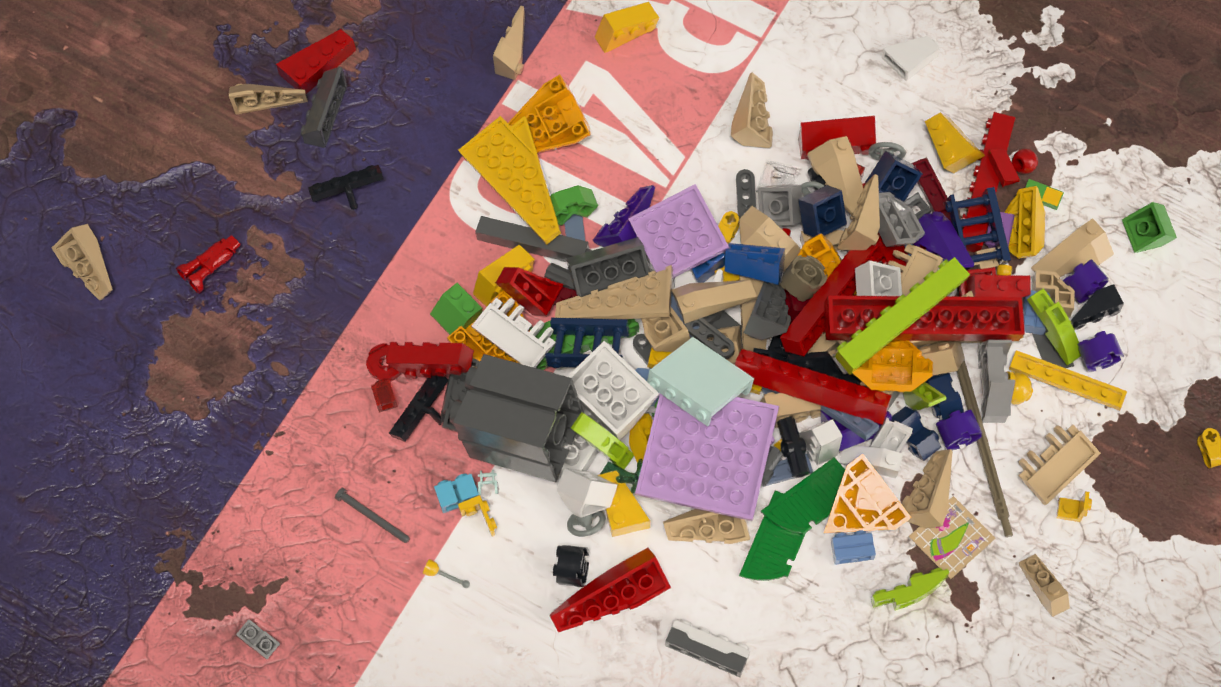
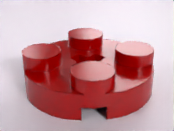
(374, 363)

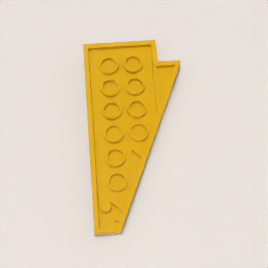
(512, 167)

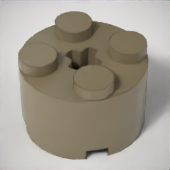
(803, 277)

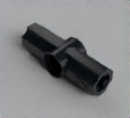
(793, 447)

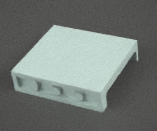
(699, 380)

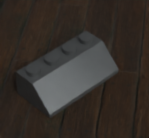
(324, 108)
(607, 266)

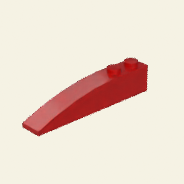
(617, 589)

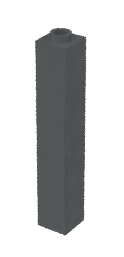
(512, 235)

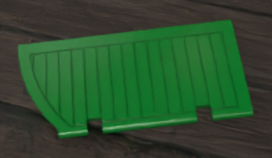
(808, 500)
(771, 551)

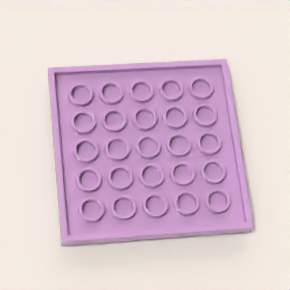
(711, 465)

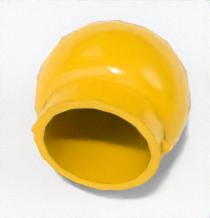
(1022, 389)

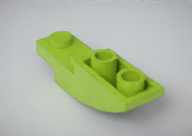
(1058, 325)
(602, 440)
(918, 588)

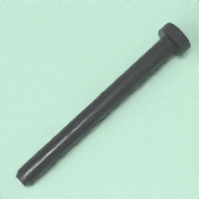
(342, 495)

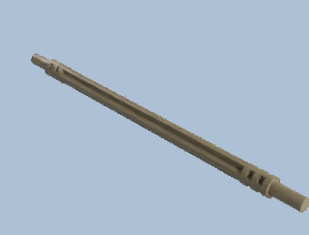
(985, 452)

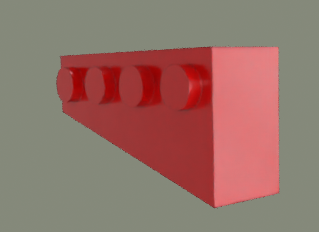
(308, 65)
(429, 359)

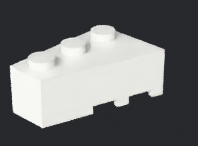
(822, 441)

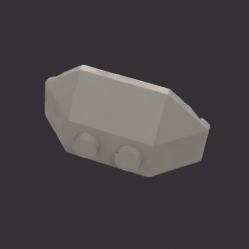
(897, 222)

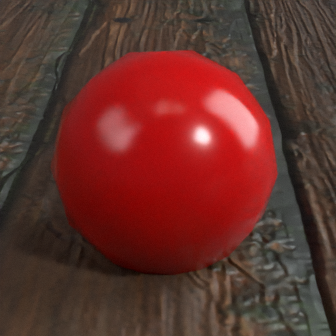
(1026, 160)

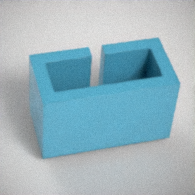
(455, 492)

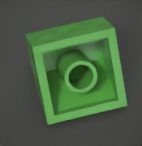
(1149, 227)
(456, 309)

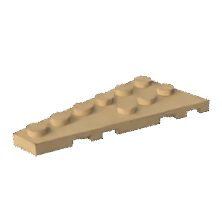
(624, 300)

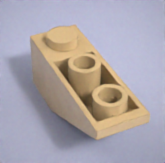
(1045, 585)

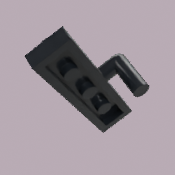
(345, 184)
(418, 407)

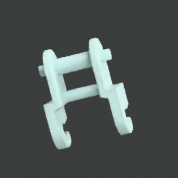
(494, 482)

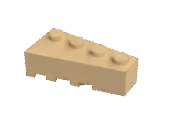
(746, 309)

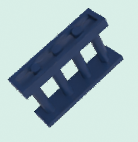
(992, 217)
(579, 328)

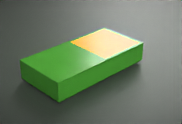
(1050, 196)

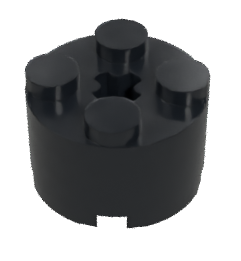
(571, 565)

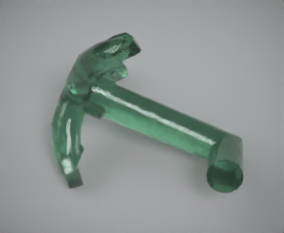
(625, 476)

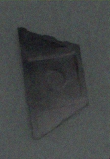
(816, 361)

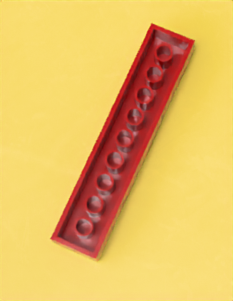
(949, 320)

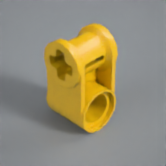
(729, 230)
(1210, 448)

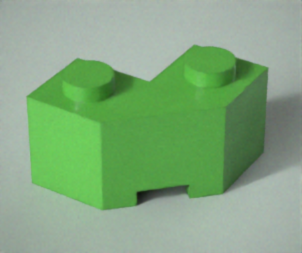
(572, 201)

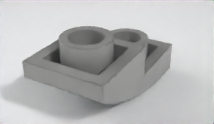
(257, 639)

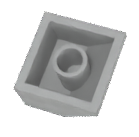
(781, 203)

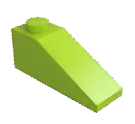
(923, 397)

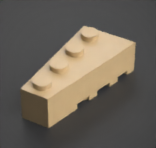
(792, 407)

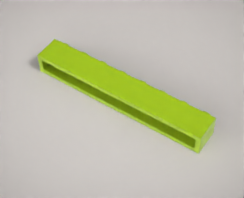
(902, 315)

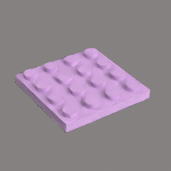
(679, 232)

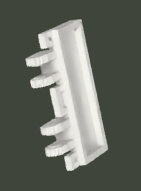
(512, 333)

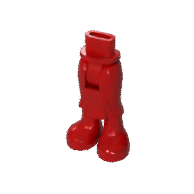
(210, 260)

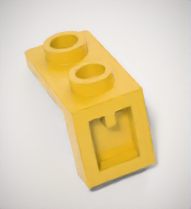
(471, 507)
(1074, 509)

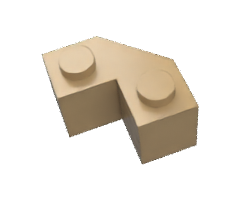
(1056, 288)

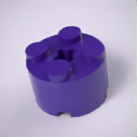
(1086, 280)
(1100, 351)
(959, 429)

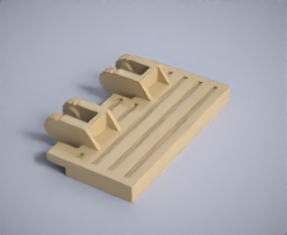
(918, 266)
(1061, 463)

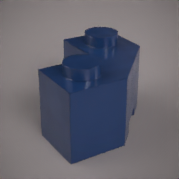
(943, 384)
(922, 440)

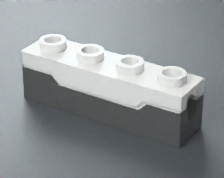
(707, 647)

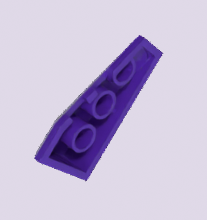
(621, 228)
(943, 239)

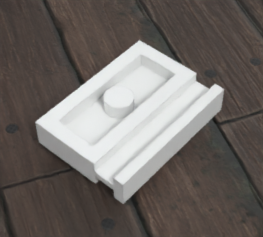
(891, 436)

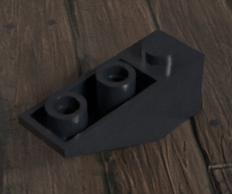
(1101, 304)

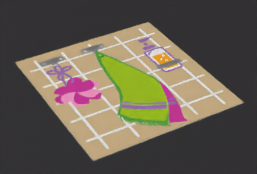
(956, 541)

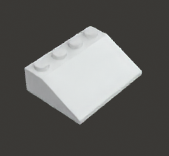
(612, 390)

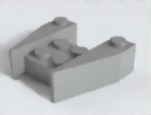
(996, 386)

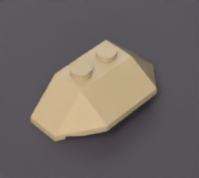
(762, 231)

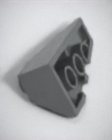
(769, 313)

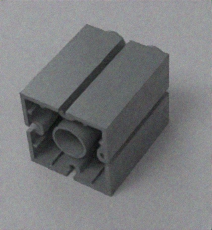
(517, 417)

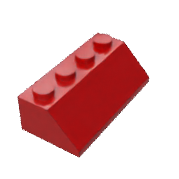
(859, 130)

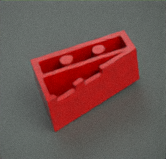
(529, 289)

